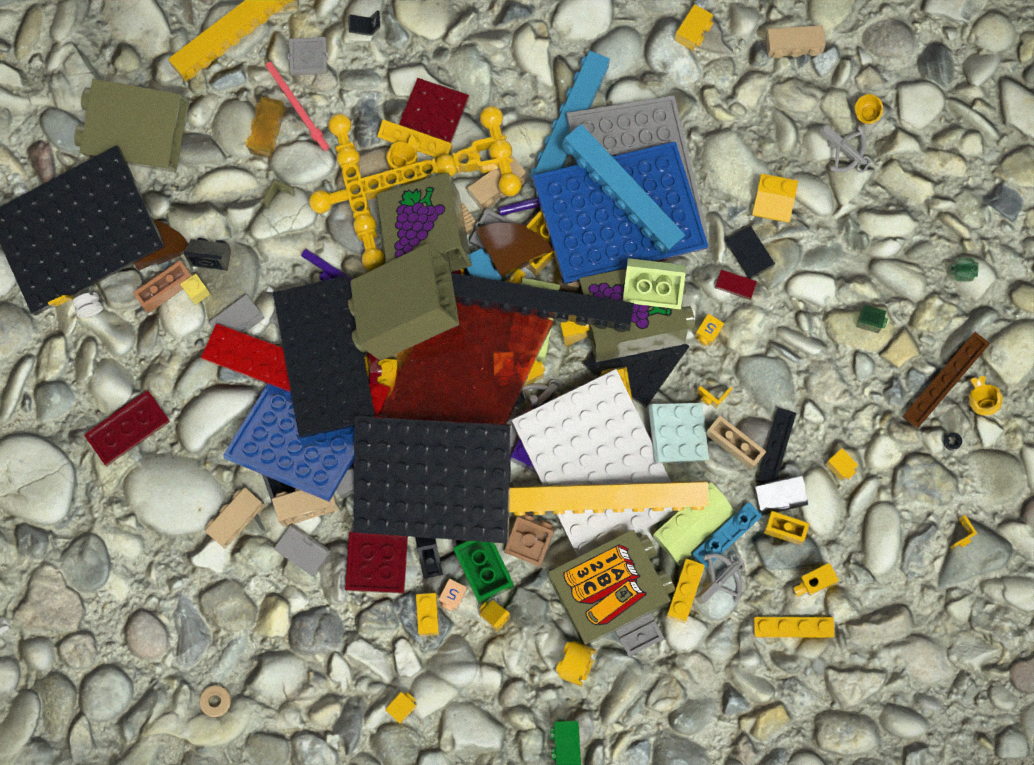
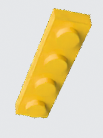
(429, 145)
(793, 627)

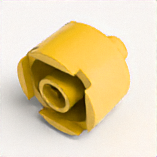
(576, 663)

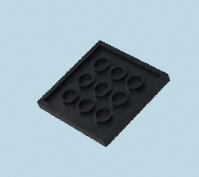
(645, 370)

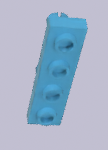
(728, 533)

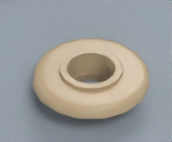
(205, 701)

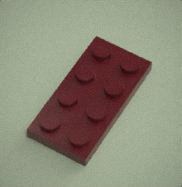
(127, 428)

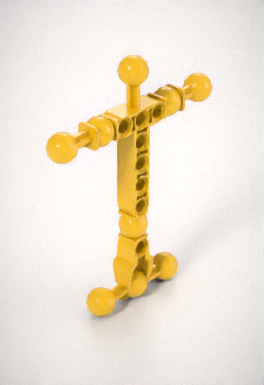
(349, 158)

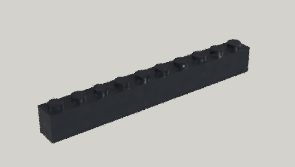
(543, 302)

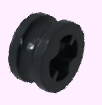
(959, 441)

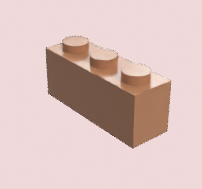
(162, 287)

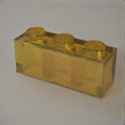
(265, 127)

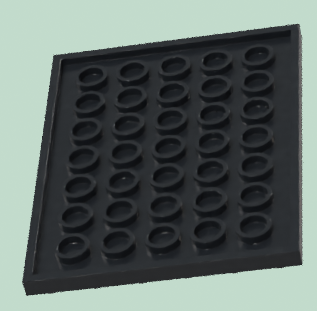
(77, 229)
(432, 478)

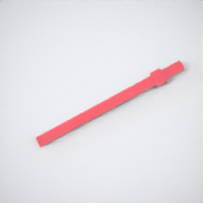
(315, 133)

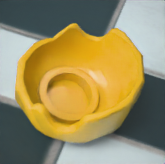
(869, 109)

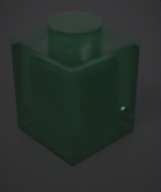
(872, 319)

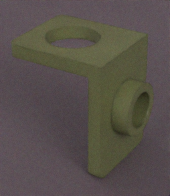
(271, 191)

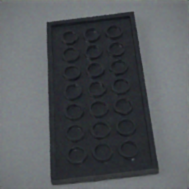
(321, 359)

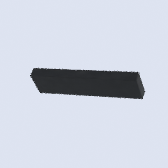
(776, 445)

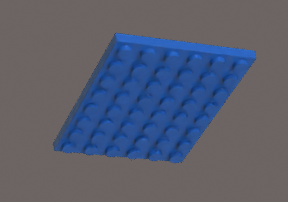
(598, 237)

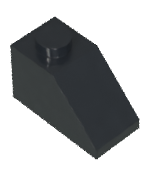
(429, 557)

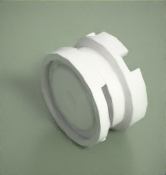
(87, 305)

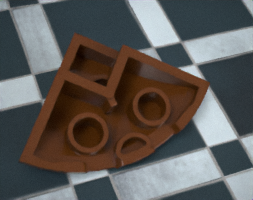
(512, 245)
(174, 247)

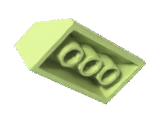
(692, 528)

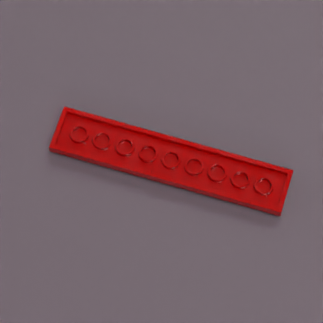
(262, 361)

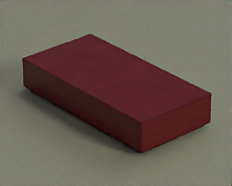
(735, 284)

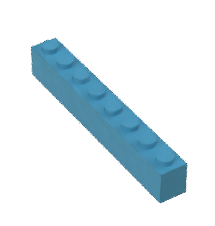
(579, 98)
(623, 189)

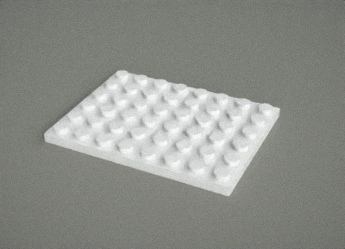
(593, 439)

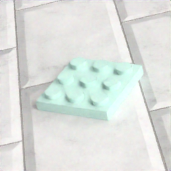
(678, 432)

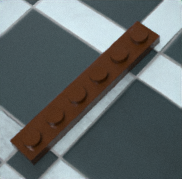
(946, 380)

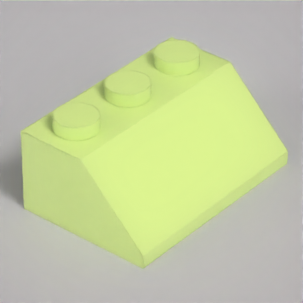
(654, 283)

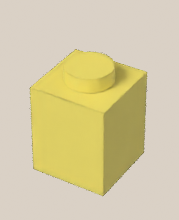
(195, 289)

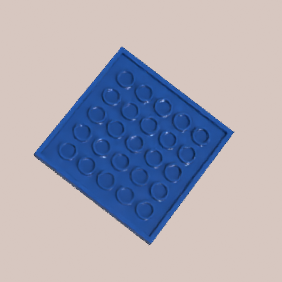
(271, 446)

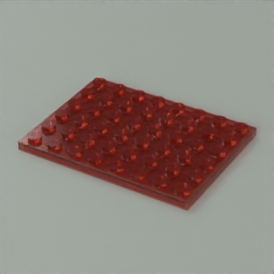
(470, 369)

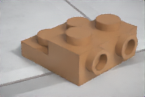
(530, 539)

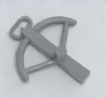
(841, 144)
(549, 392)
(710, 588)

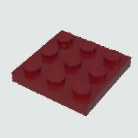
(434, 110)
(376, 563)

